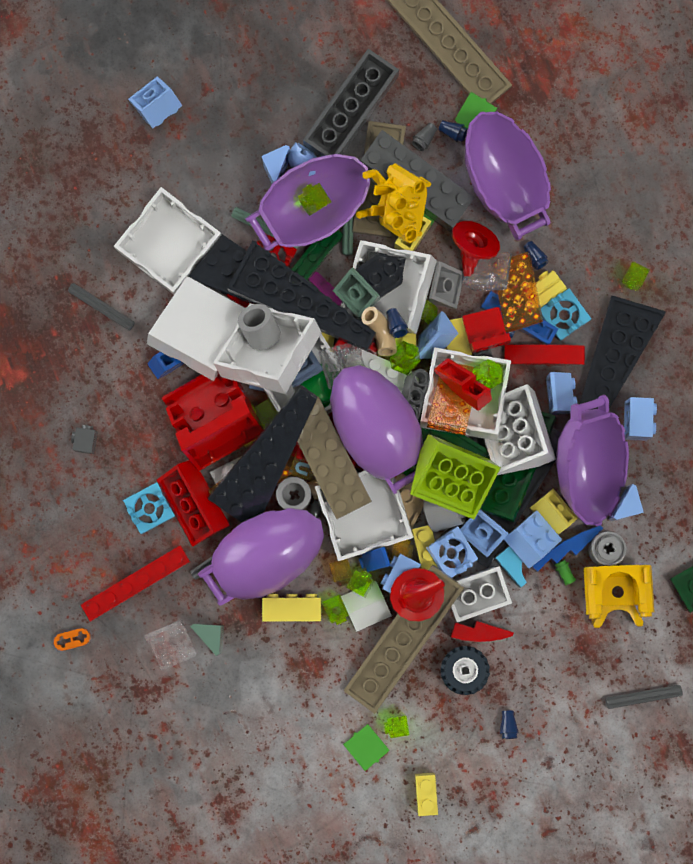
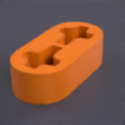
(71, 634)

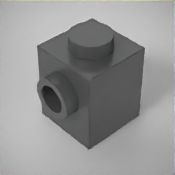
(84, 439)

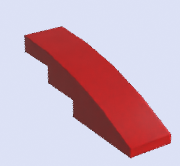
(545, 354)

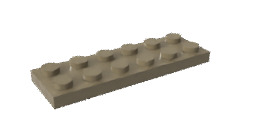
(371, 224)
(331, 463)

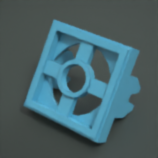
(570, 297)
(144, 526)

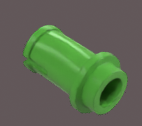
(565, 572)

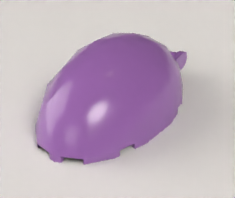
(507, 172)
(287, 218)
(376, 424)
(592, 461)
(264, 554)

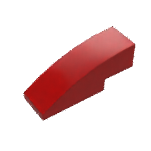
(464, 384)
(479, 633)

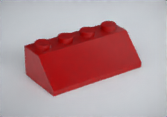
(188, 498)

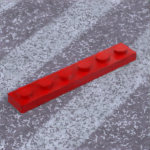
(135, 583)

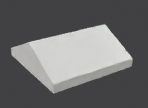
(366, 610)

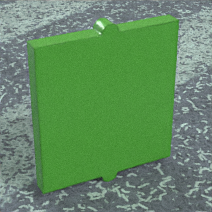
(472, 107)
(366, 747)

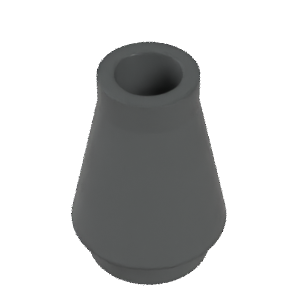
(424, 137)

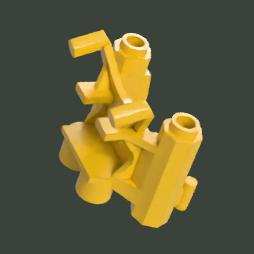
(400, 203)
(637, 588)

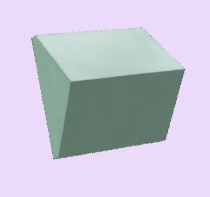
(356, 292)
(211, 635)

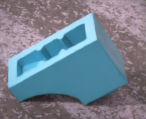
(512, 565)

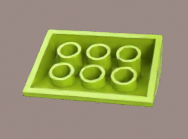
(453, 477)

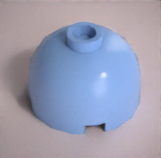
(299, 155)

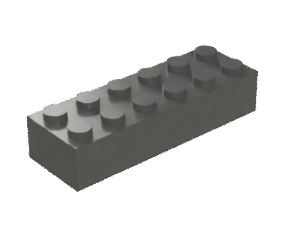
(351, 105)
(445, 198)

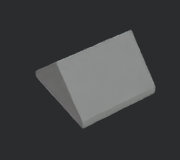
(446, 286)

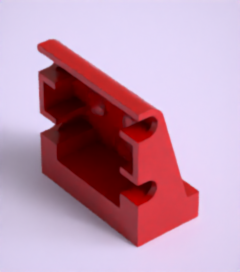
(211, 418)

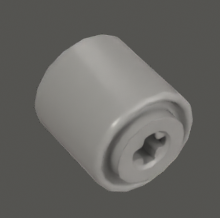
(259, 326)
(293, 484)
(441, 518)
(598, 553)

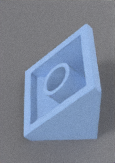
(276, 162)
(437, 334)
(628, 505)
(483, 533)

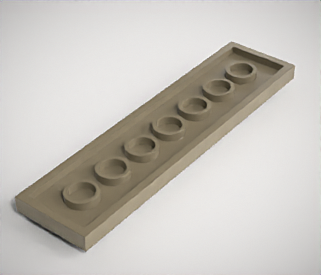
(453, 47)
(397, 650)

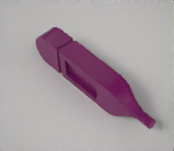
(325, 287)

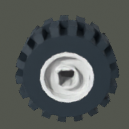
(465, 670)

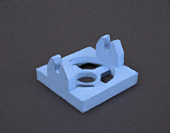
(470, 556)

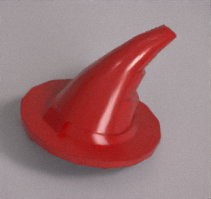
(475, 243)
(417, 594)

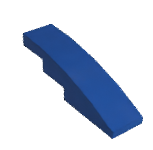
(542, 331)
(572, 545)

